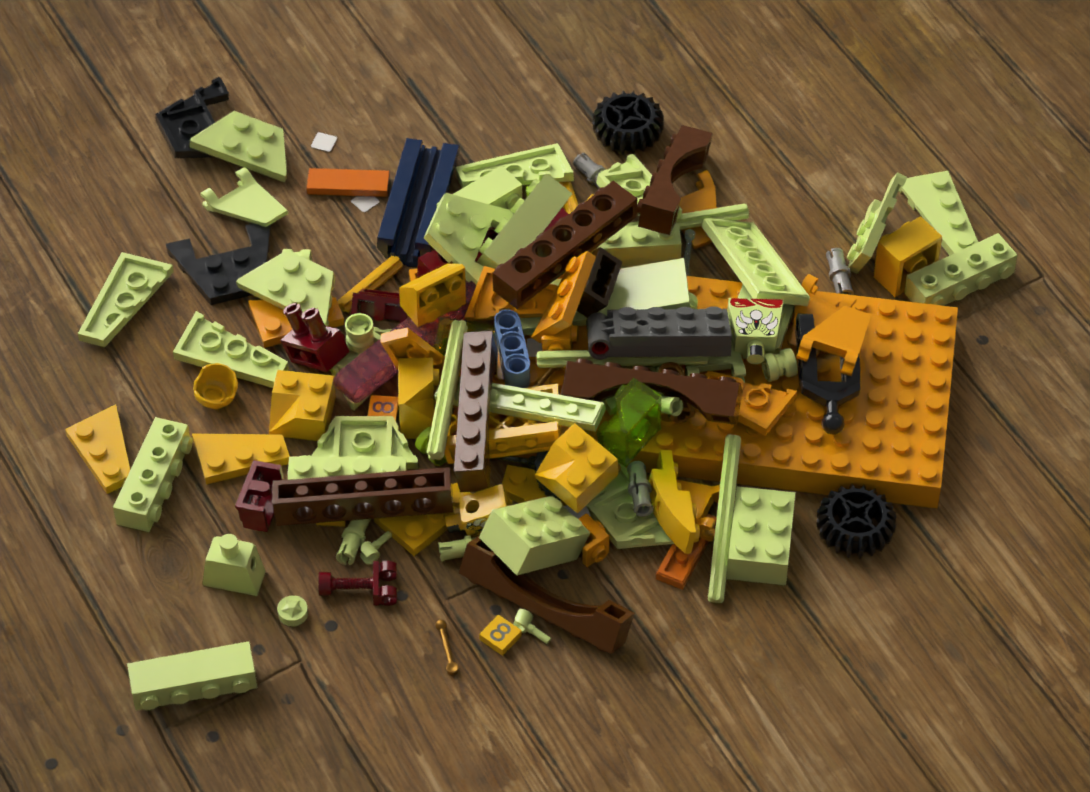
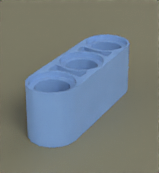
(512, 349)

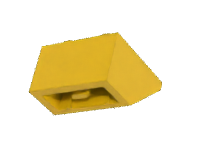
(434, 294)

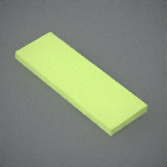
(755, 261)
(639, 287)

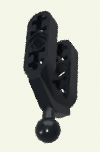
(826, 393)

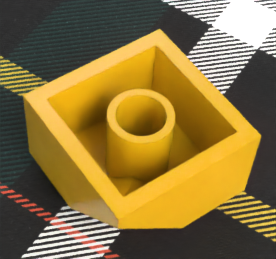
(905, 252)
(416, 394)
(301, 405)
(577, 468)

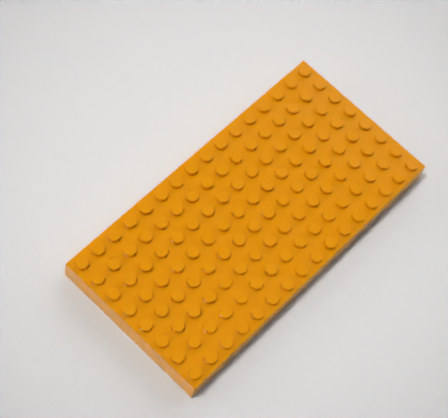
(890, 430)

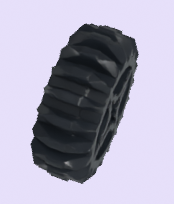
(628, 122)
(856, 530)

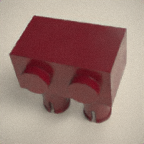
(311, 341)

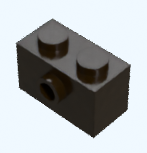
(600, 283)

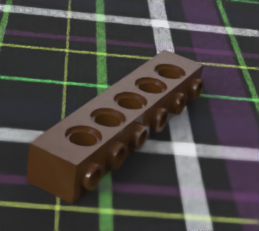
(571, 236)
(362, 496)

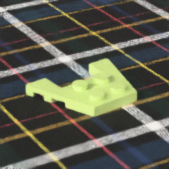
(873, 225)
(460, 229)

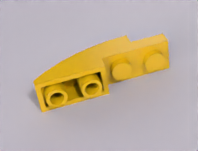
(671, 505)

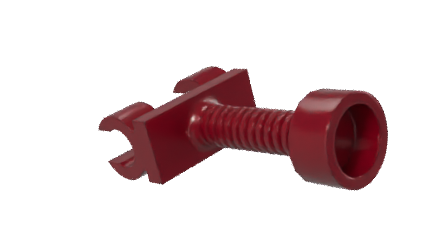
(384, 595)

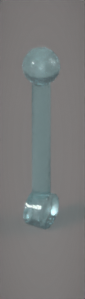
(689, 236)
(531, 461)

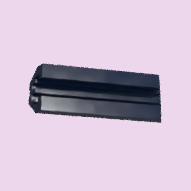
(417, 188)

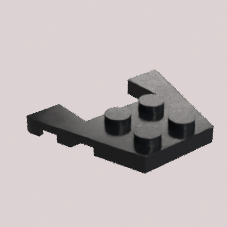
(189, 117)
(217, 274)

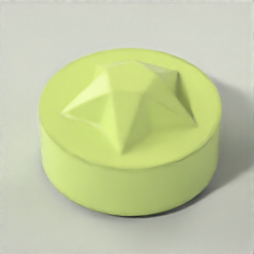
(292, 610)

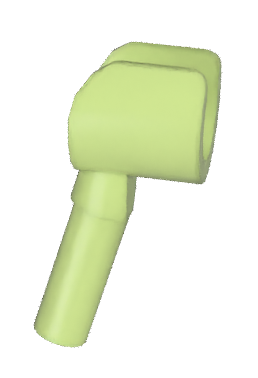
(369, 550)
(523, 622)

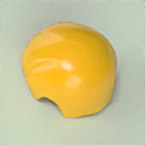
(215, 386)

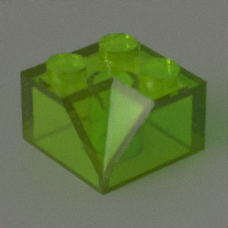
(633, 423)

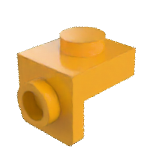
(561, 342)
(597, 543)

